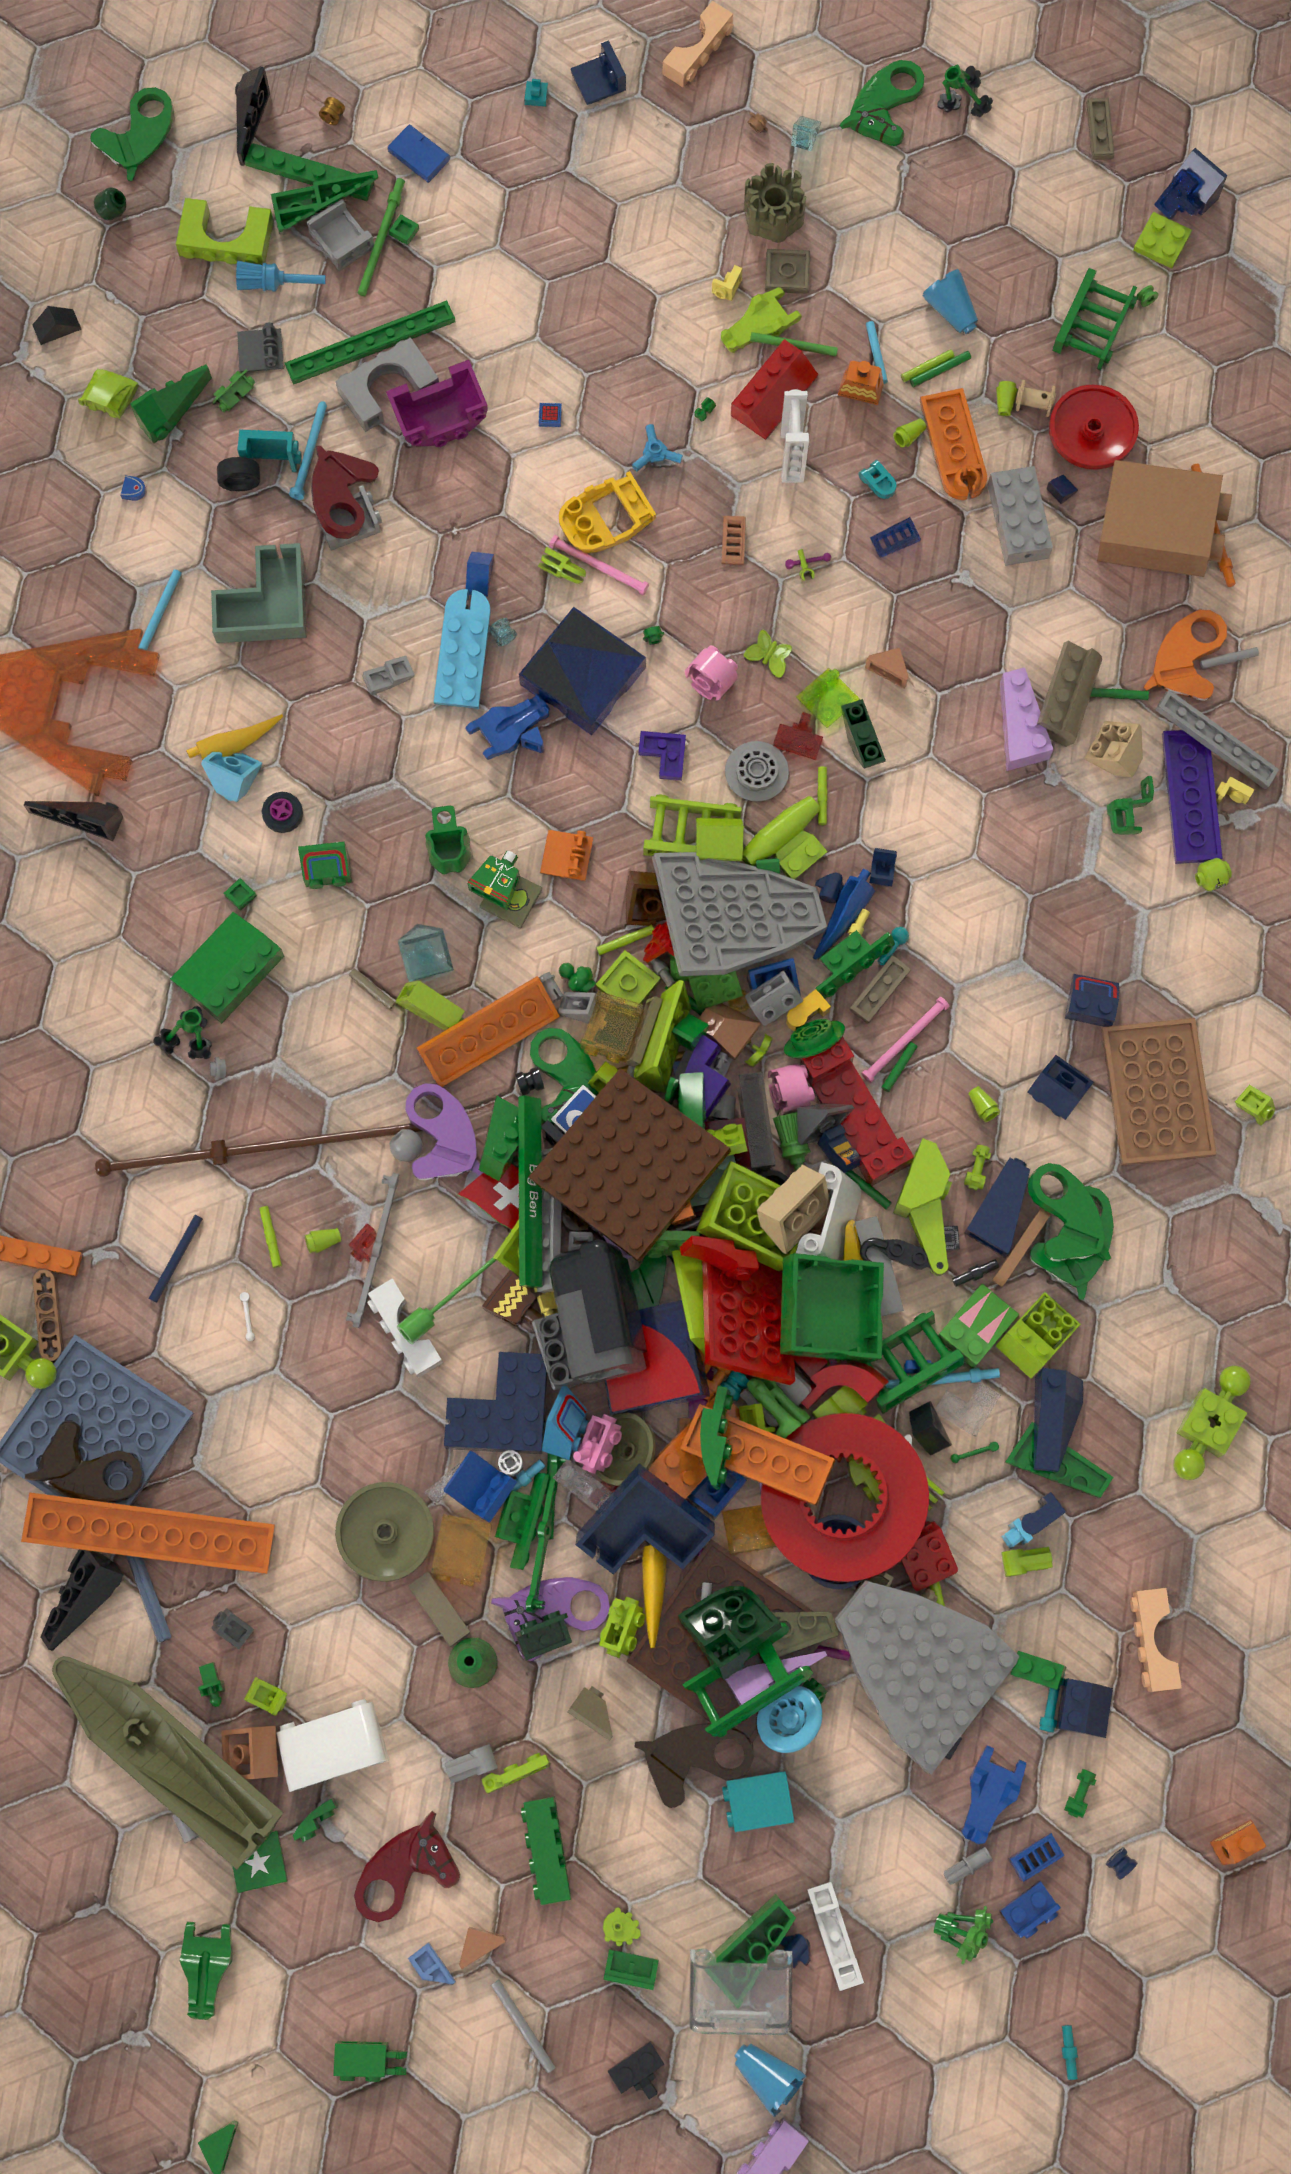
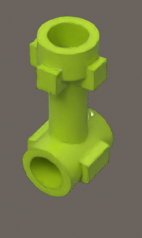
(974, 1179)

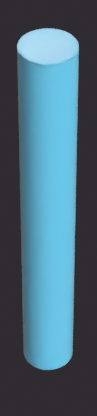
(875, 347)

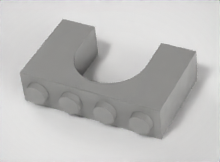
(403, 360)

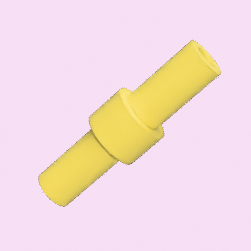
(861, 919)

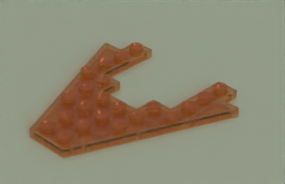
(30, 690)

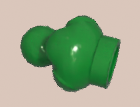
(578, 981)

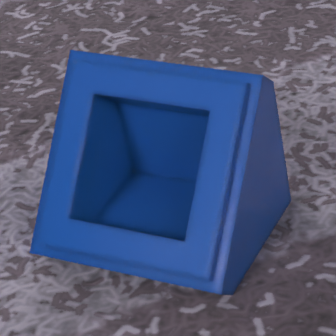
(532, 740)

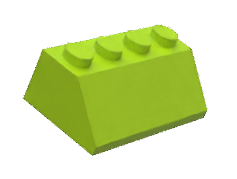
(691, 1288)

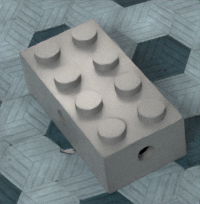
(1019, 515)

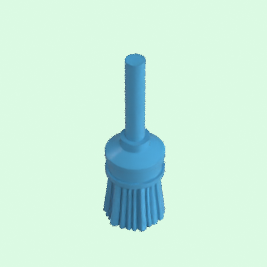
(269, 277)

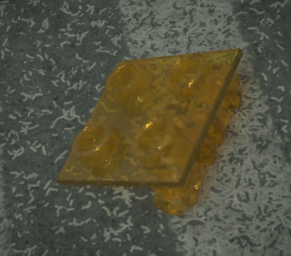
(746, 1530)

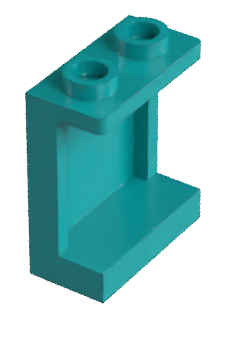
(269, 445)
(758, 1801)

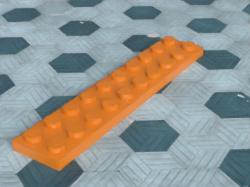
(148, 1533)

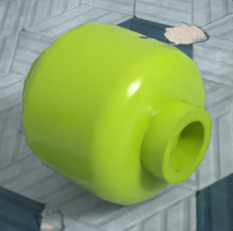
(1213, 874)

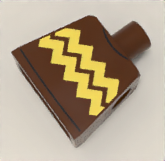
(512, 1302)

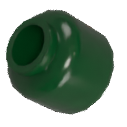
(110, 203)

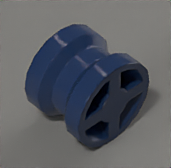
(1121, 1863)

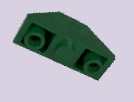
(862, 734)

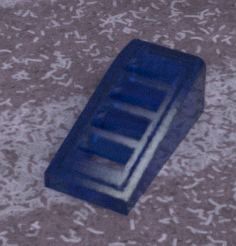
(899, 527)

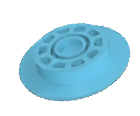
(796, 1725)

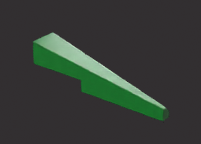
(298, 204)

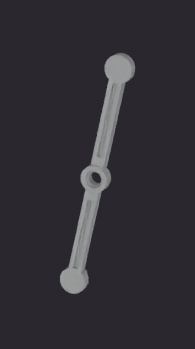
(357, 1318)

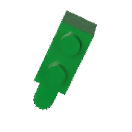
(365, 2060)

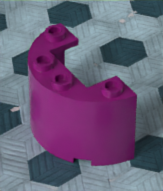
(440, 410)

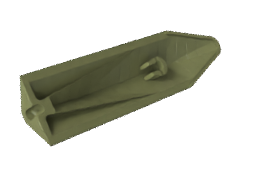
(168, 1760)

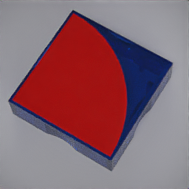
(672, 1365)

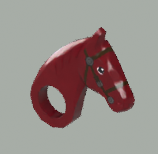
(414, 1850)

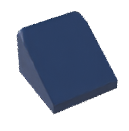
(1061, 488)

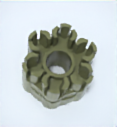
(777, 190)

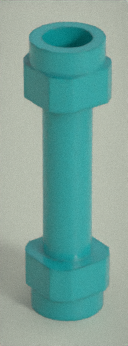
(1047, 1722)

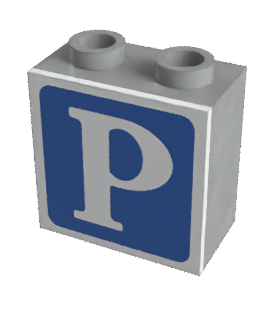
(573, 1109)

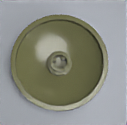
(384, 1531)

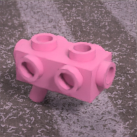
(598, 1443)

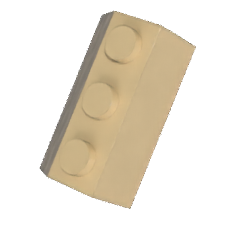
(794, 1208)

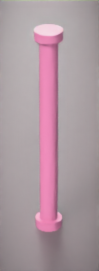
(609, 570)
(905, 1039)

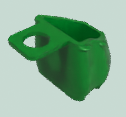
(447, 843)

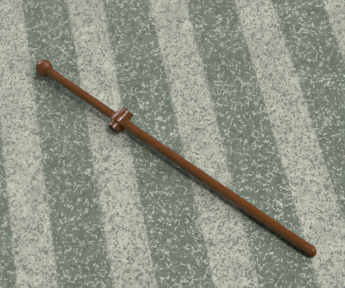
(220, 1152)

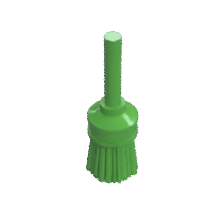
(788, 1133)

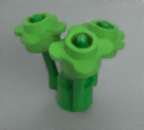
(975, 1937)

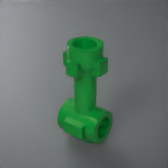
(1076, 1805)

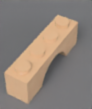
(683, 63)
(1150, 1608)

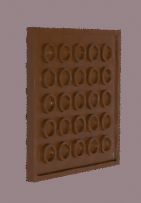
(629, 1164)
(679, 1656)

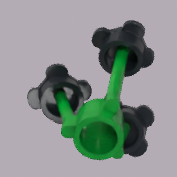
(191, 1022)

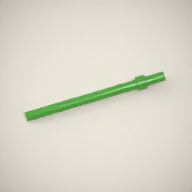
(393, 201)

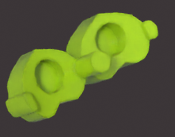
(758, 1056)

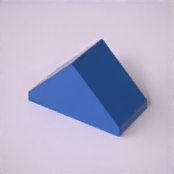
(479, 572)

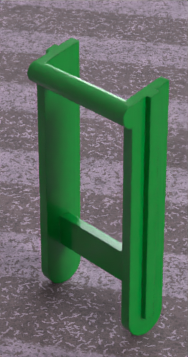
(783, 1684)

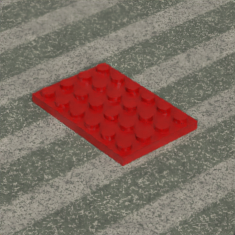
(745, 1323)

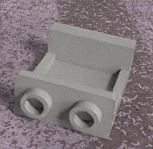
(340, 235)
(344, 518)

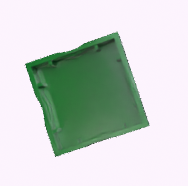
(831, 1308)

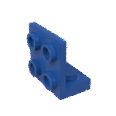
(479, 1486)

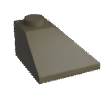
(592, 1711)

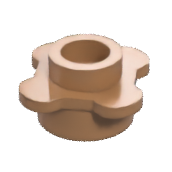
(757, 122)

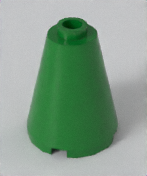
(483, 1667)

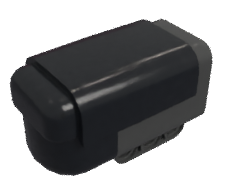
(595, 1317)

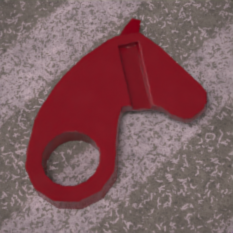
(330, 490)

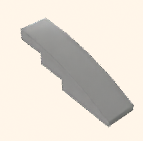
(891, 1300)

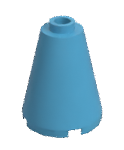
(953, 301)
(768, 2077)

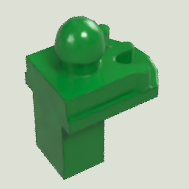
(211, 1684)

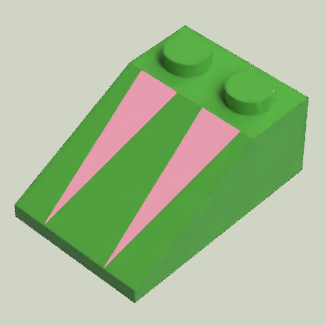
(978, 1325)

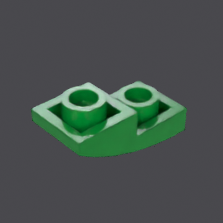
(309, 1825)

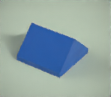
(762, 974)
(713, 1500)

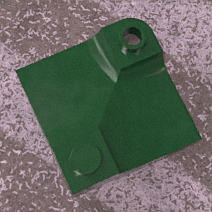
(729, 1627)

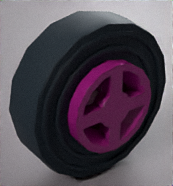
(279, 804)

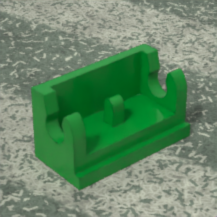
(631, 1969)

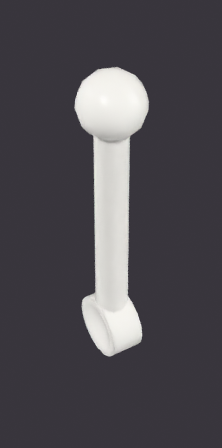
(244, 1297)

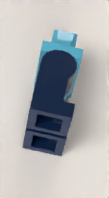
(1033, 1523)

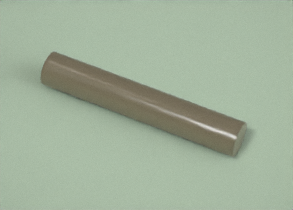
(372, 989)

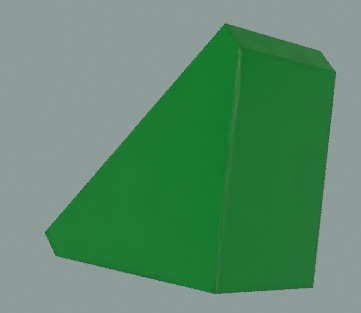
(689, 1031)
(217, 2147)

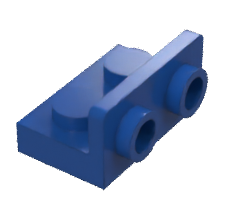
(1030, 1910)

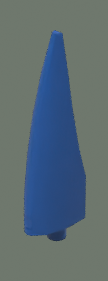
(850, 902)

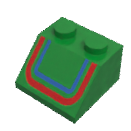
(325, 864)

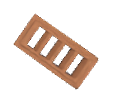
(736, 526)

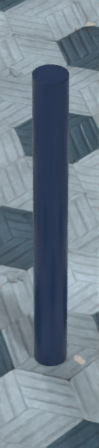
(175, 1258)

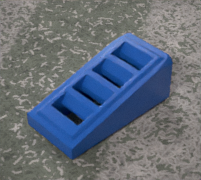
(1018, 1867)

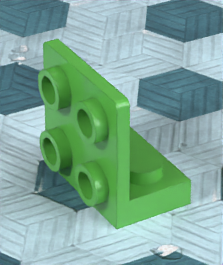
(714, 989)

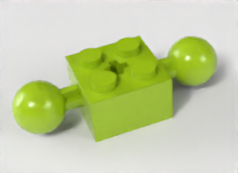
(19, 1345)
(1195, 1426)

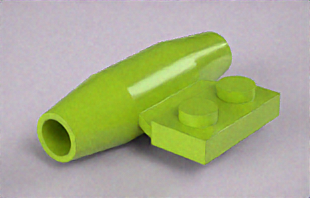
(787, 840)

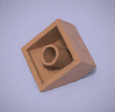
(251, 1751)

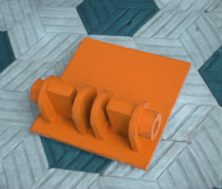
(567, 854)

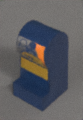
(839, 1149)

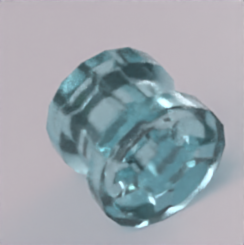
(502, 631)

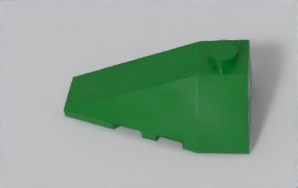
(161, 410)

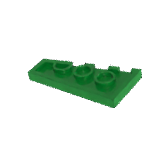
(1074, 1470)

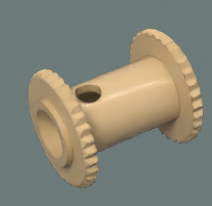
(1035, 398)

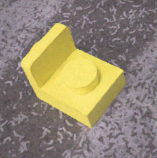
(731, 282)
(1235, 789)

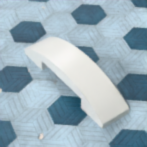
(835, 1936)

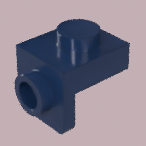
(883, 867)

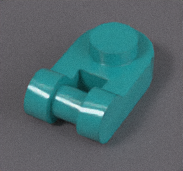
(882, 486)

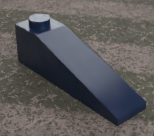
(1055, 1416)

